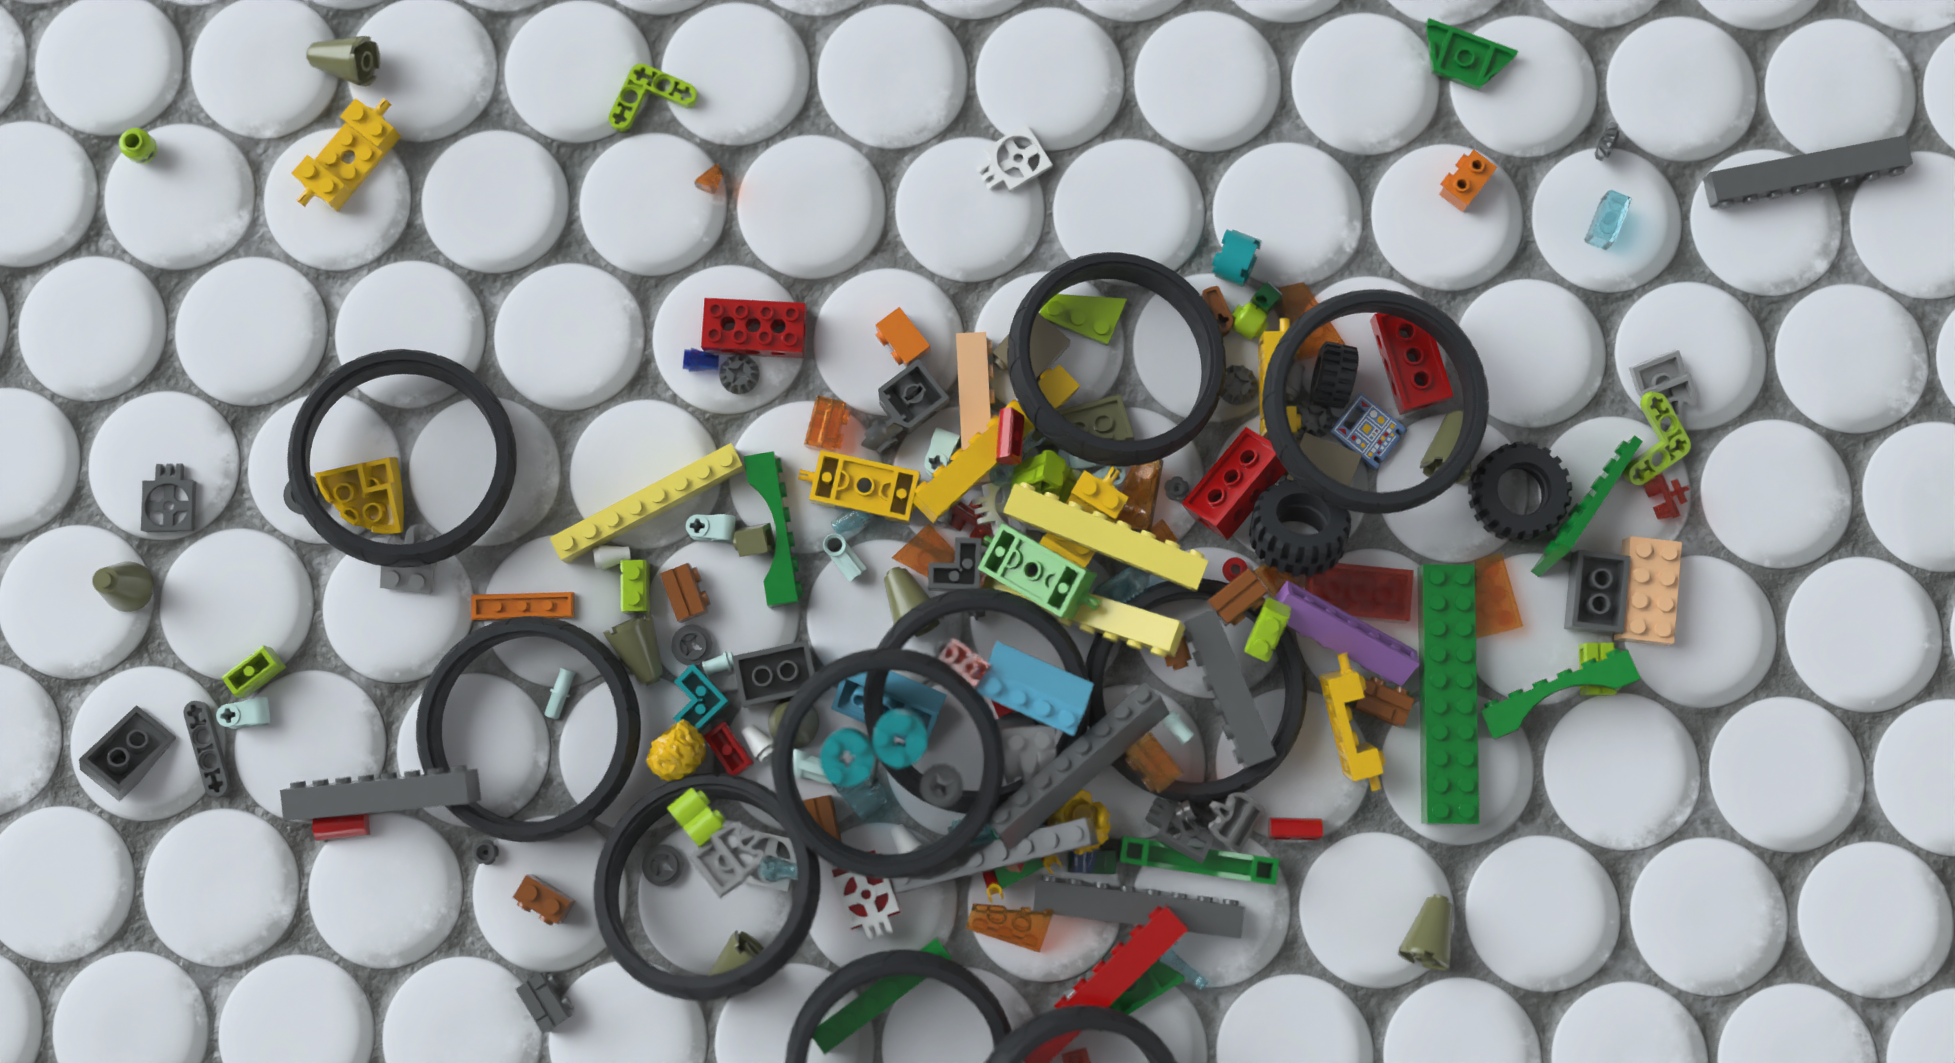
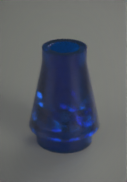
(698, 360)

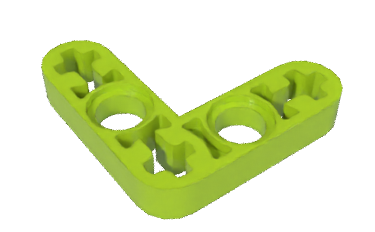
(641, 88)
(1666, 438)

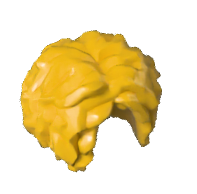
(676, 752)
(1081, 807)

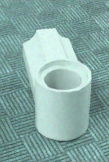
(845, 559)
(808, 767)

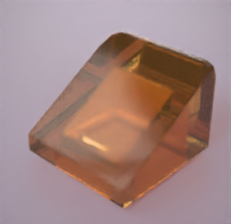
(710, 179)
(1163, 532)

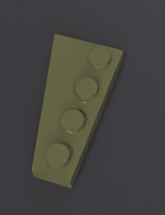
(1101, 418)

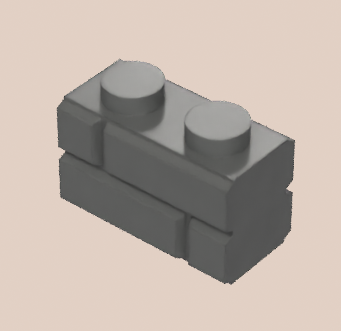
(545, 1001)

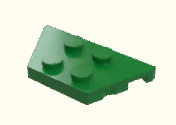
(1464, 56)
(1148, 986)

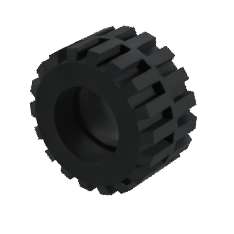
(1334, 375)

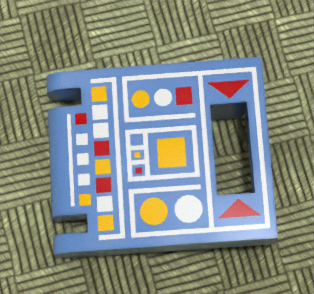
(1372, 433)

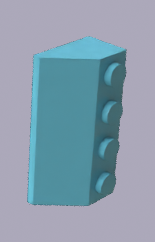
(1035, 688)
(898, 694)

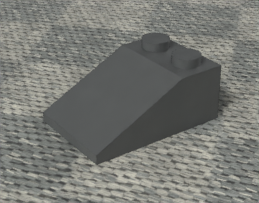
(126, 753)

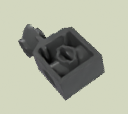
(909, 402)

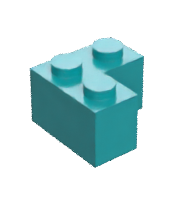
(705, 697)

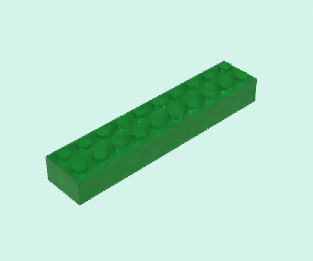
(1448, 694)

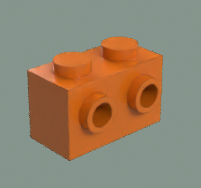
(1468, 179)
(902, 338)

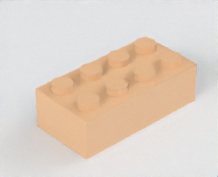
(1651, 590)

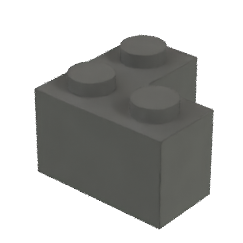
(962, 573)

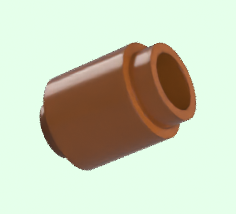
(1181, 656)

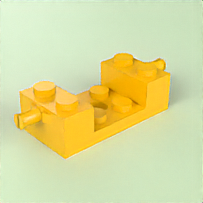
(363, 134)
(1266, 347)
(837, 481)
(1093, 495)
(1356, 759)

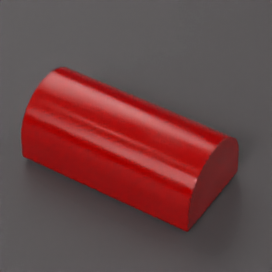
(1010, 436)
(728, 749)
(341, 826)
(1295, 828)

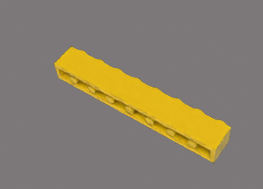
(977, 460)

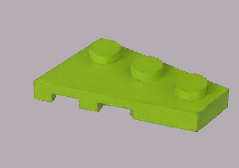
(1085, 315)

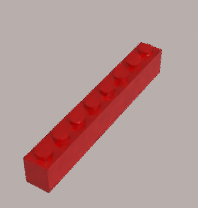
(1118, 972)

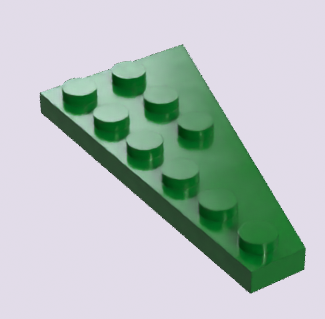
(1584, 511)

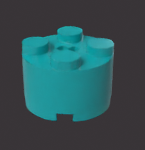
(1237, 257)
(898, 753)
(836, 768)

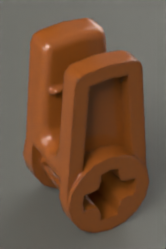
(1217, 303)

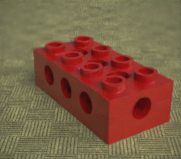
(746, 313)
(1401, 371)
(1234, 484)

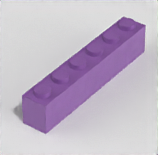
(1348, 634)

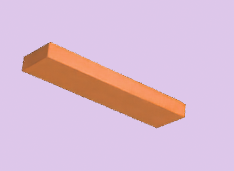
(506, 606)

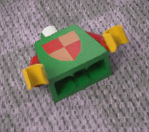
(1001, 878)

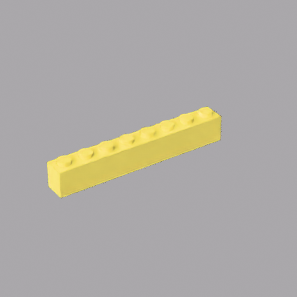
(647, 503)
(1105, 537)
(1117, 622)

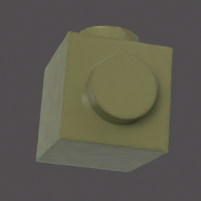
(754, 539)

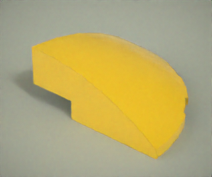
(366, 494)

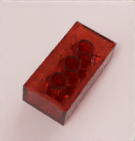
(1366, 591)

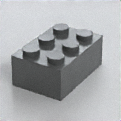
(1597, 592)
(773, 673)

